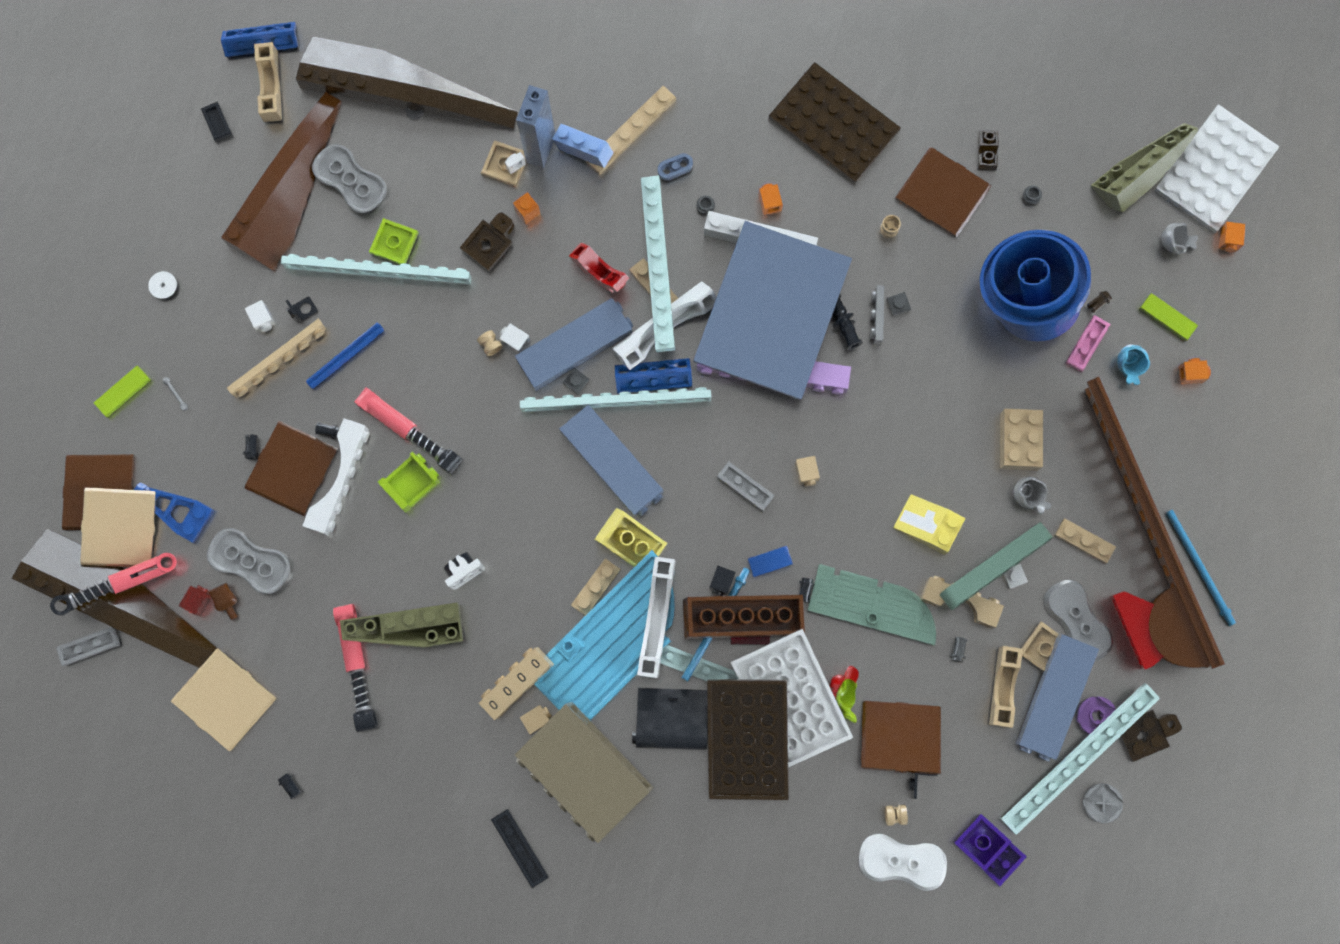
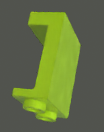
(410, 482)

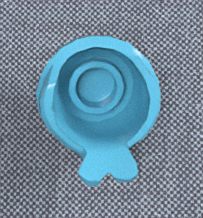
(1133, 362)

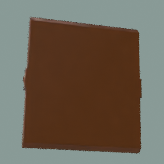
(943, 192)
(291, 468)
(92, 472)
(901, 737)

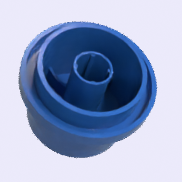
(1036, 284)

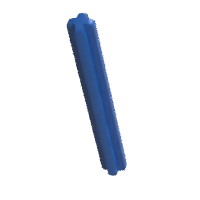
(344, 355)

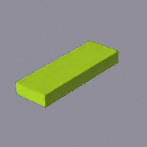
(1168, 317)
(122, 391)

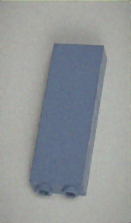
(536, 126)
(574, 344)
(612, 461)
(1056, 697)

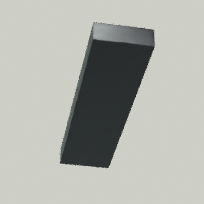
(520, 848)

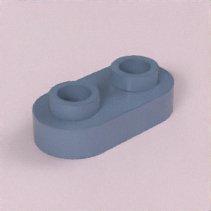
(673, 165)

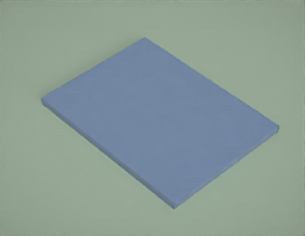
(772, 310)

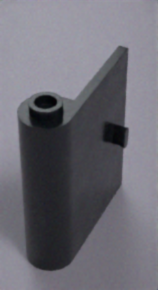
(671, 723)

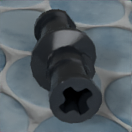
(845, 325)

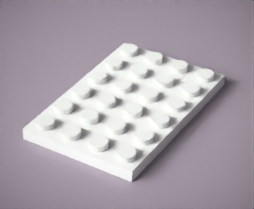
(1216, 168)
(813, 712)

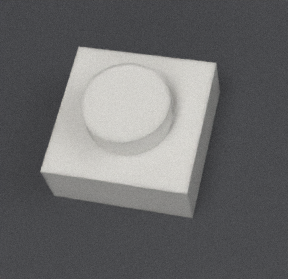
(515, 162)
(1015, 577)

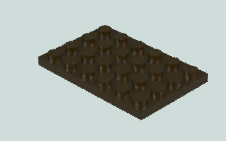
(834, 122)
(748, 739)

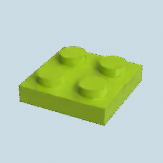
(393, 242)

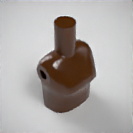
(224, 599)

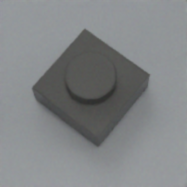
(898, 304)
(576, 381)

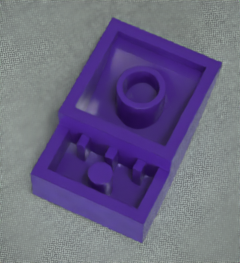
(990, 850)

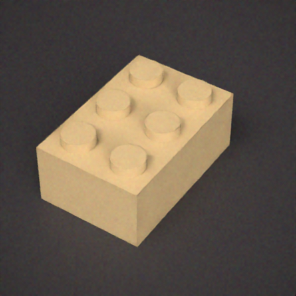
(1021, 439)

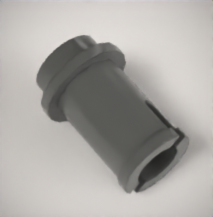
(959, 649)

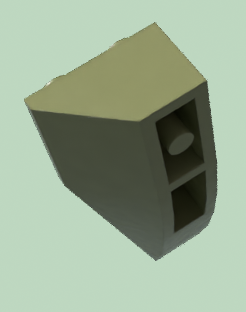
(1142, 169)
(408, 628)

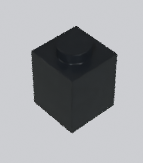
(722, 581)

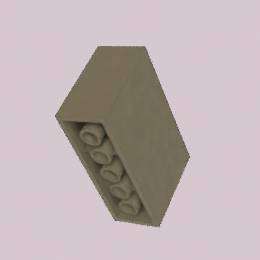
(583, 772)

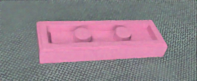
(1087, 343)

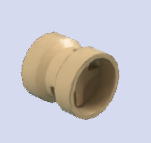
(888, 223)
(489, 343)
(899, 813)

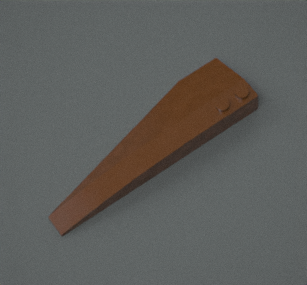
(274, 207)

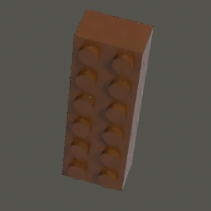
(742, 616)

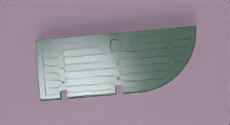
(863, 603)

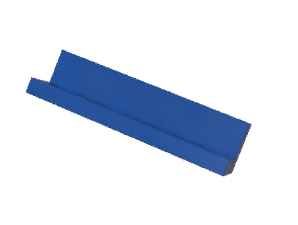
(242, 40)
(654, 378)

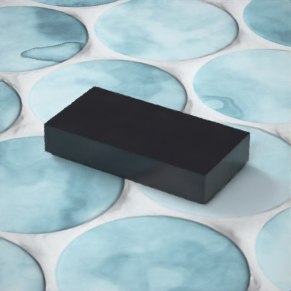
(216, 122)

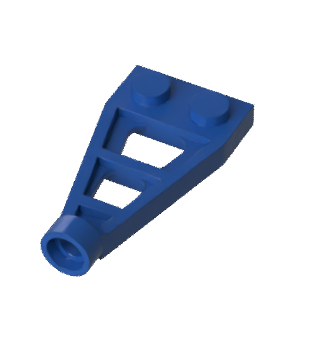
(193, 522)

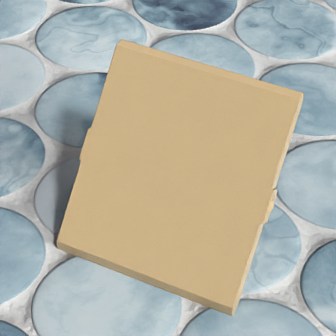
(117, 527)
(223, 699)

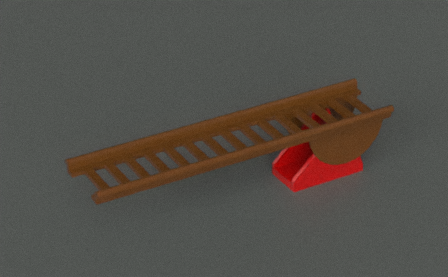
(1173, 622)

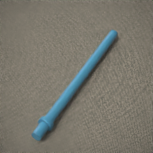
(1225, 612)
(706, 641)

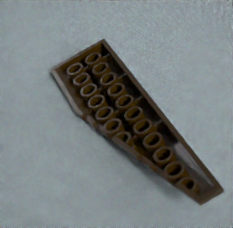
(392, 81)
(56, 570)

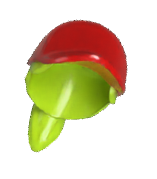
(844, 690)

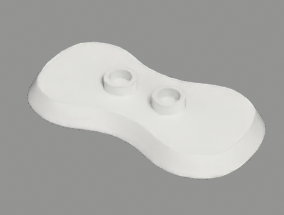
(886, 859)

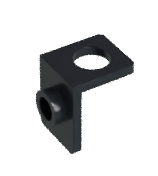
(294, 310)
(913, 783)

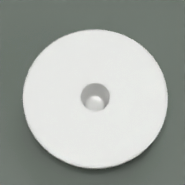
(162, 285)

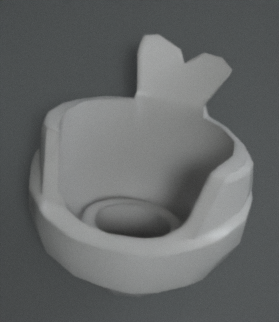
(1176, 238)
(1031, 494)

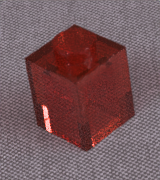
(195, 600)

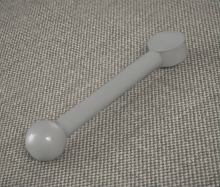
(183, 406)

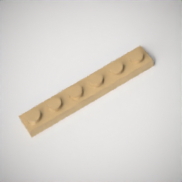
(637, 124)
(273, 361)

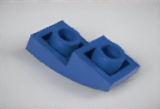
(770, 561)

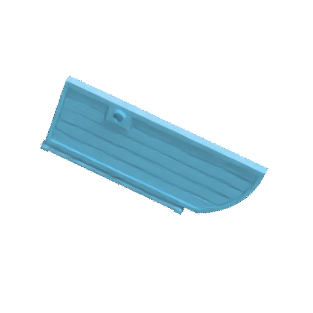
(604, 646)

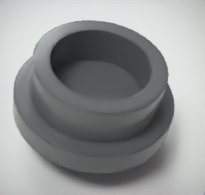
(1032, 194)
(705, 204)

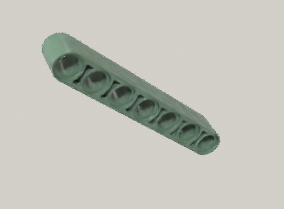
(996, 566)

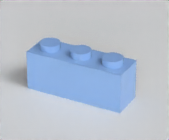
(582, 145)

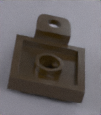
(495, 234)
(1157, 733)

